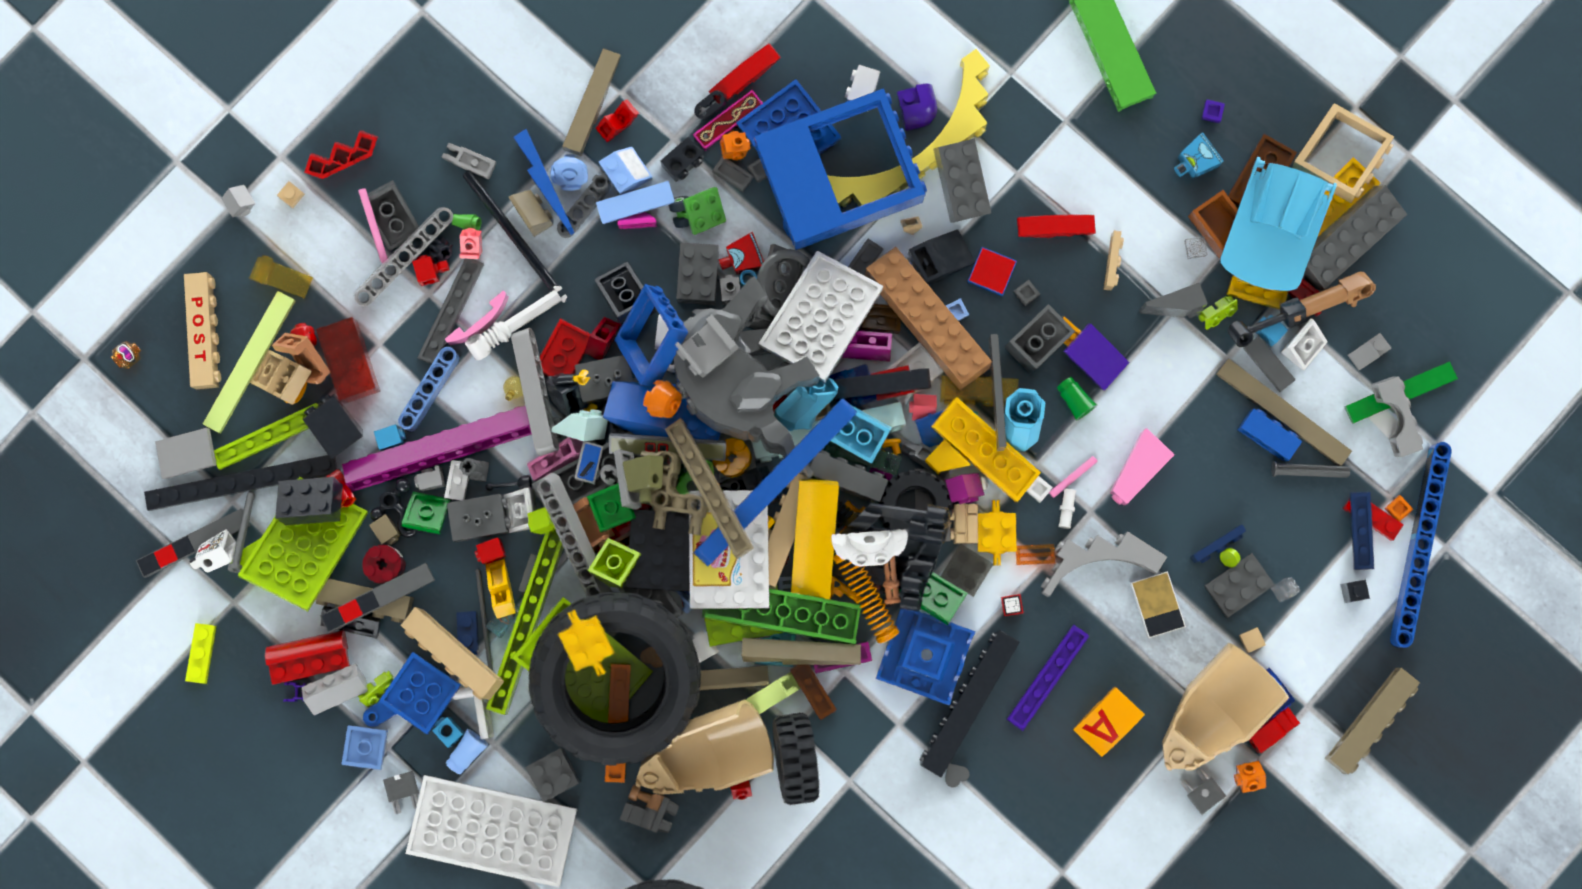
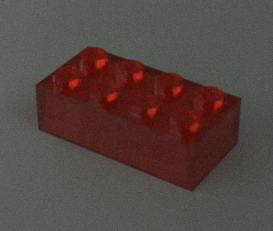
(348, 360)

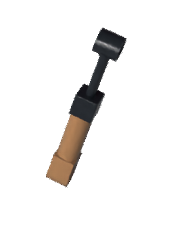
(1295, 311)

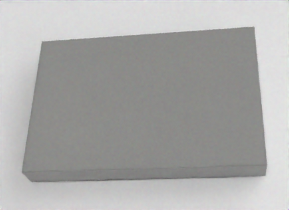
(185, 453)

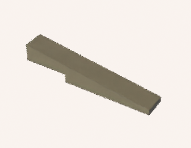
(591, 103)
(800, 652)

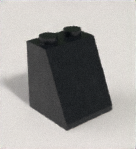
(332, 425)

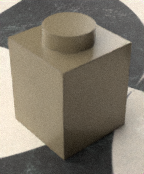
(385, 530)

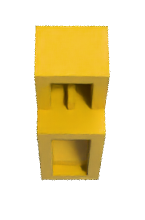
(500, 589)

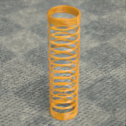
(883, 634)

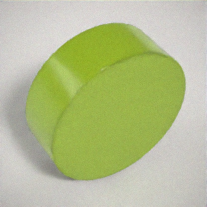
(1230, 557)

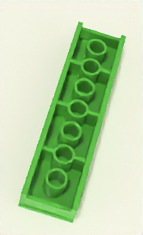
(1113, 51)
(797, 616)

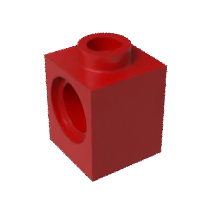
(490, 551)

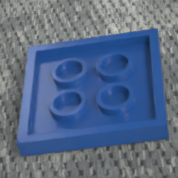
(420, 693)

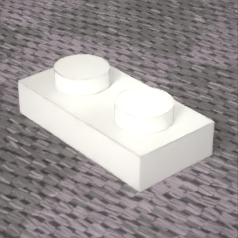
(456, 483)

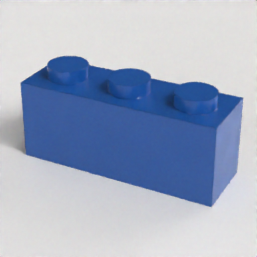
(1270, 434)

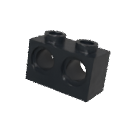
(678, 155)

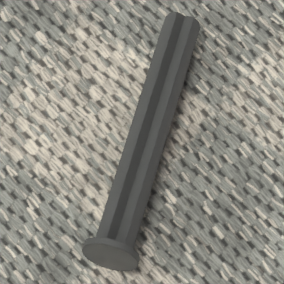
(1310, 470)

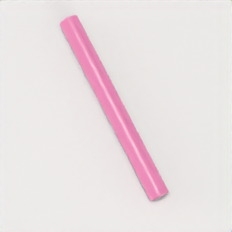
(373, 225)

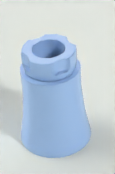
(466, 751)

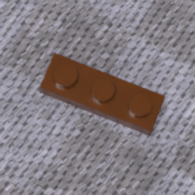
(813, 690)

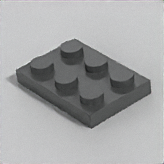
(1239, 585)

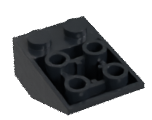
(940, 256)
(747, 481)

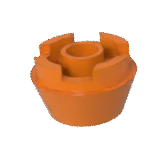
(662, 400)

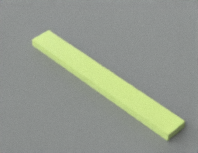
(249, 362)

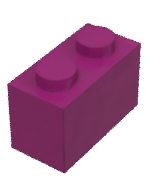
(965, 488)

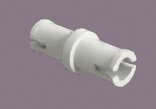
(1067, 508)

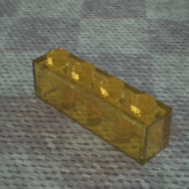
(976, 392)

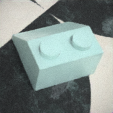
(583, 426)

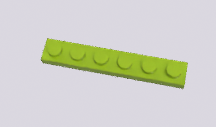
(261, 439)

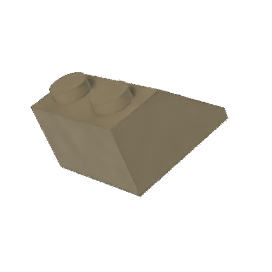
(531, 211)

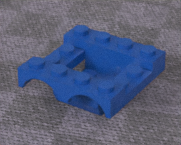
(903, 652)

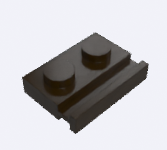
(882, 319)

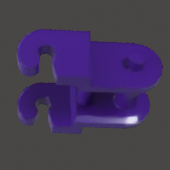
(296, 692)

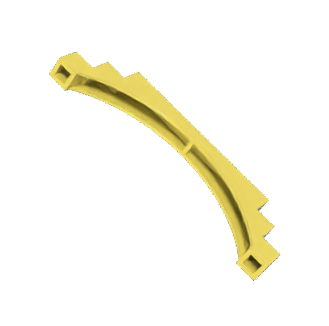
(962, 126)

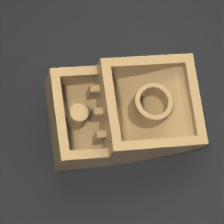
(280, 377)

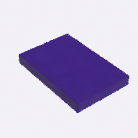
(1096, 357)

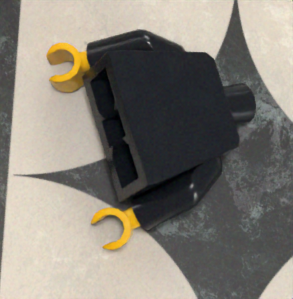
(566, 394)

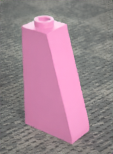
(1140, 467)

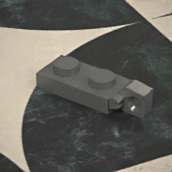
(919, 454)

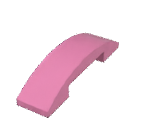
(483, 324)

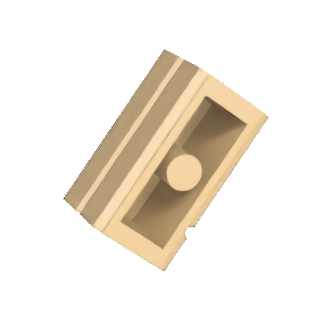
(964, 524)

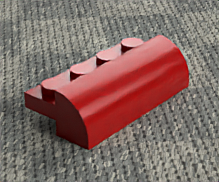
(307, 657)

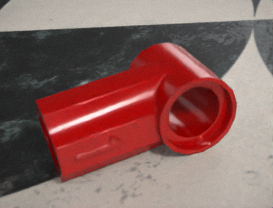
(347, 495)

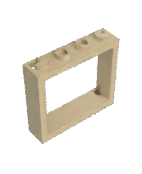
(1342, 190)

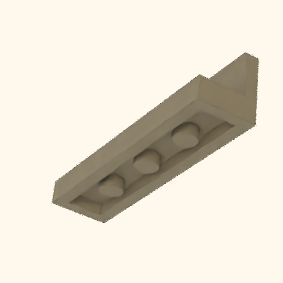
(734, 678)

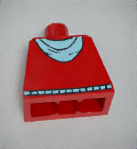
(743, 255)

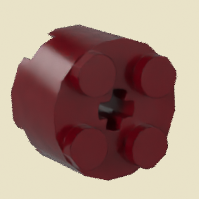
(373, 559)

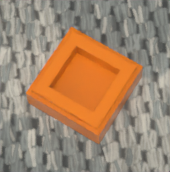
(1398, 508)

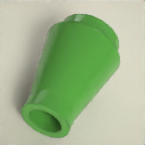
(467, 221)

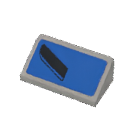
(588, 462)

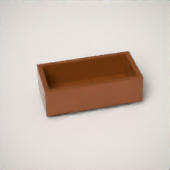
(1215, 220)

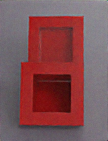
(618, 121)

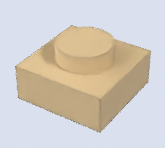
(290, 194)

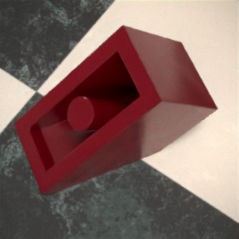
(602, 338)

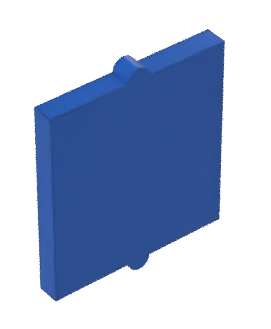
(927, 434)

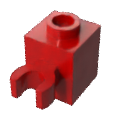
(427, 270)

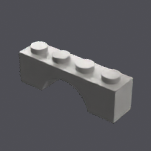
(1405, 438)

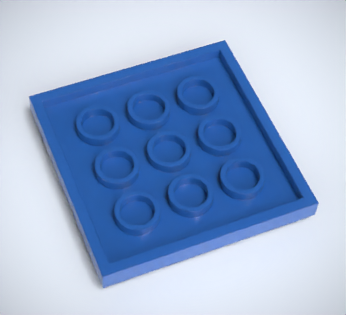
(783, 108)

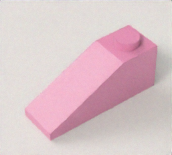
(543, 465)

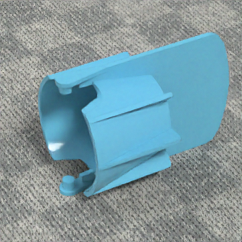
(1276, 226)

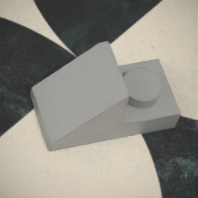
(1369, 351)

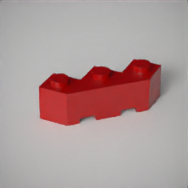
(341, 156)

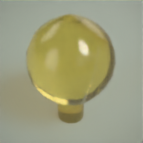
(512, 388)

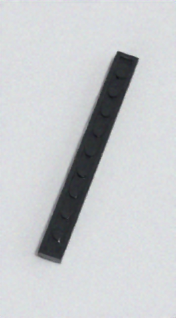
(238, 482)

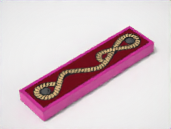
(727, 120)

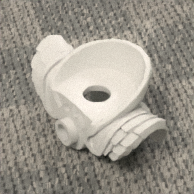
(870, 547)

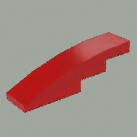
(747, 72)
(1056, 225)

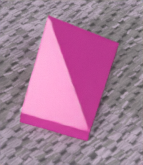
(637, 221)

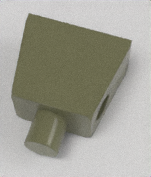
(644, 475)

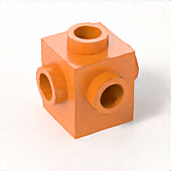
(734, 145)
(1250, 776)

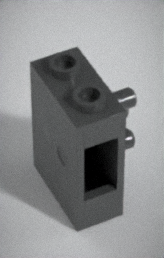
(601, 376)
(478, 518)

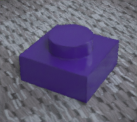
(1213, 111)

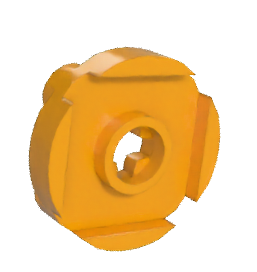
(739, 464)

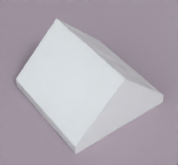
(1305, 344)
(519, 505)

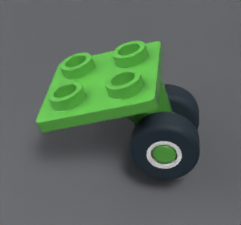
(698, 211)

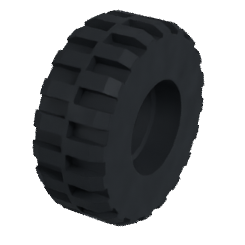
(796, 758)

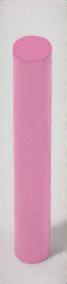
(1073, 476)

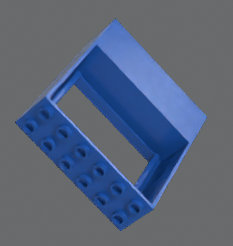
(802, 182)

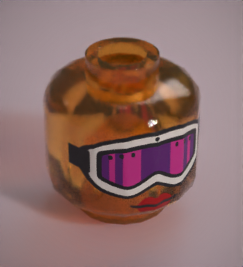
(126, 354)

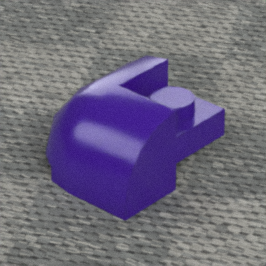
(917, 106)

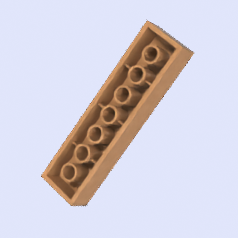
(928, 319)

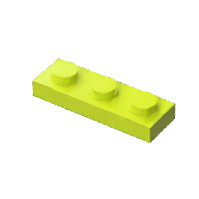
(200, 653)

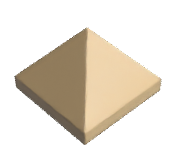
(911, 225)

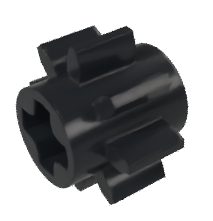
(440, 249)

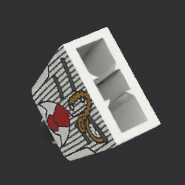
(215, 552)

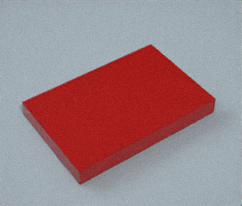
(564, 349)

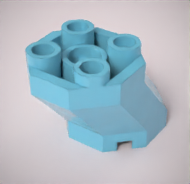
(803, 405)
(1023, 418)

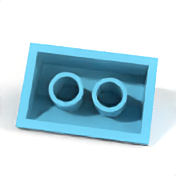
(863, 436)

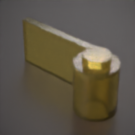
(280, 277)

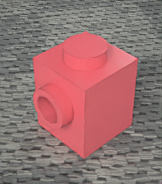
(922, 405)

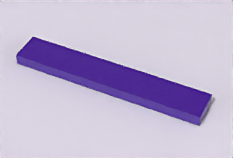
(1047, 677)

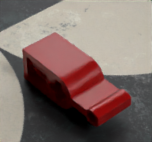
(1273, 730)

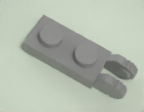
(471, 161)

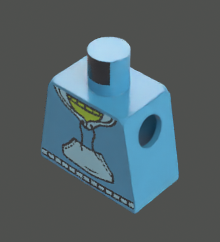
(1198, 158)

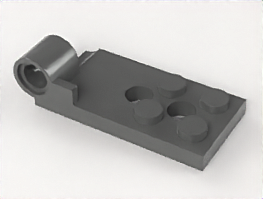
(761, 318)

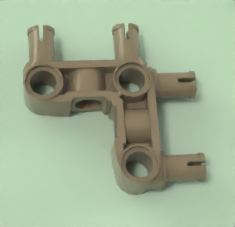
(673, 500)

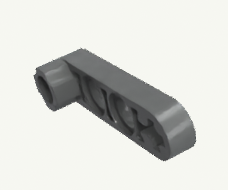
(585, 208)

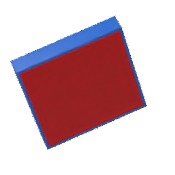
(992, 271)

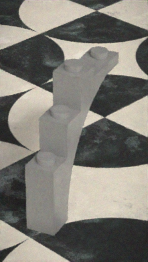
(1128, 549)

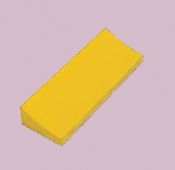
(813, 535)

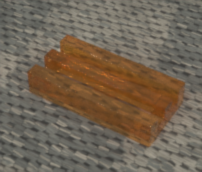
(1018, 555)

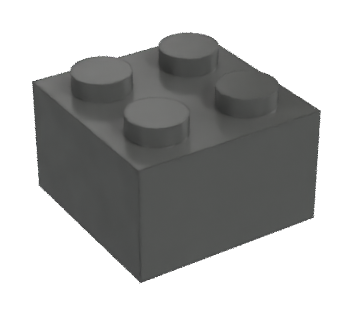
(553, 774)

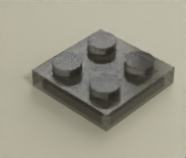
(966, 570)

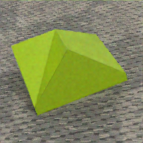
(613, 563)

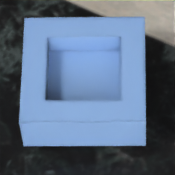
(958, 309)

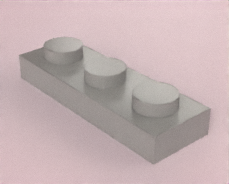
(628, 499)

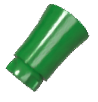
(1076, 398)

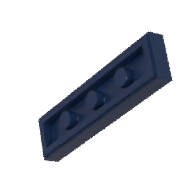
(1361, 530)

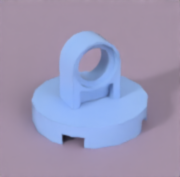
(569, 173)

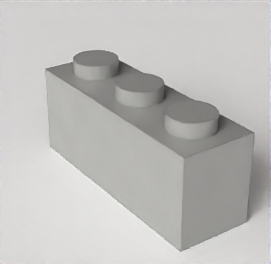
(334, 689)

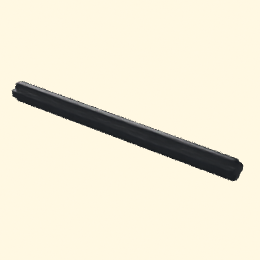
(510, 230)

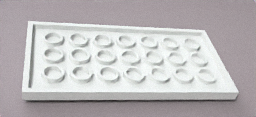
(491, 831)

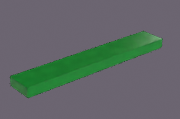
(1413, 387)

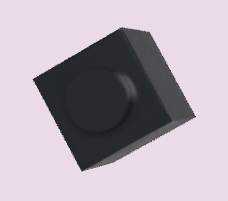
(1355, 591)

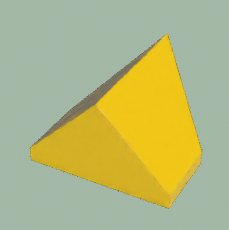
(946, 458)

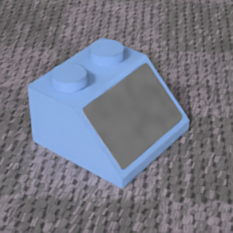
(625, 170)

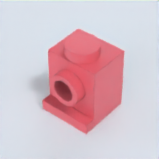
(472, 250)

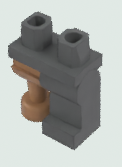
(653, 814)

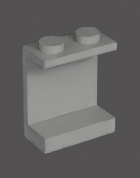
(708, 357)

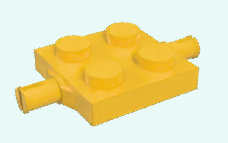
(996, 532)
(586, 643)

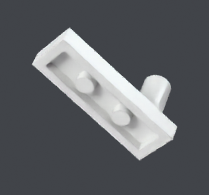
(483, 714)

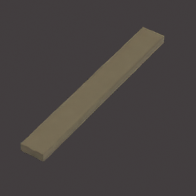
(1284, 412)
(709, 488)

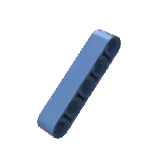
(429, 379)

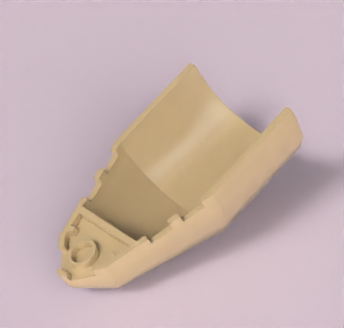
(1221, 709)
(711, 753)

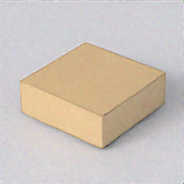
(1252, 640)

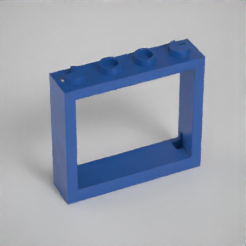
(632, 326)

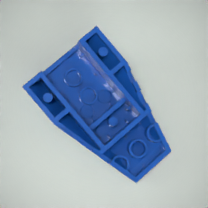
(627, 411)

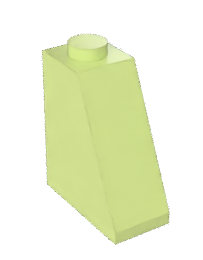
(774, 693)

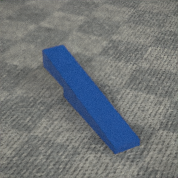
(541, 178)

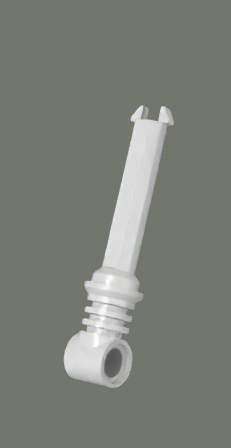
(480, 344)

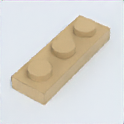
(1113, 261)

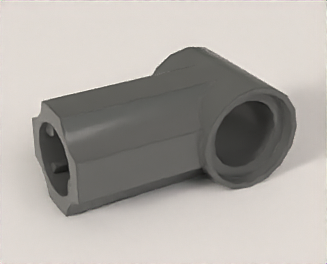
(475, 469)

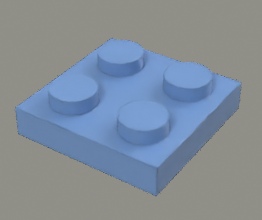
(364, 747)

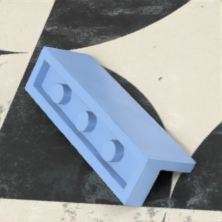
(635, 202)

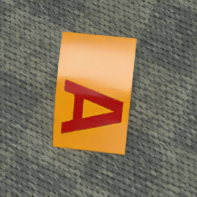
(1108, 721)

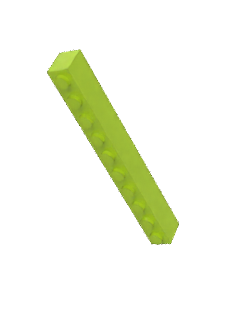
(527, 619)

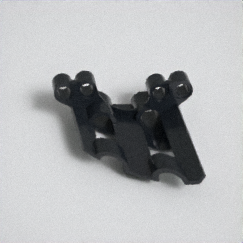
(920, 556)

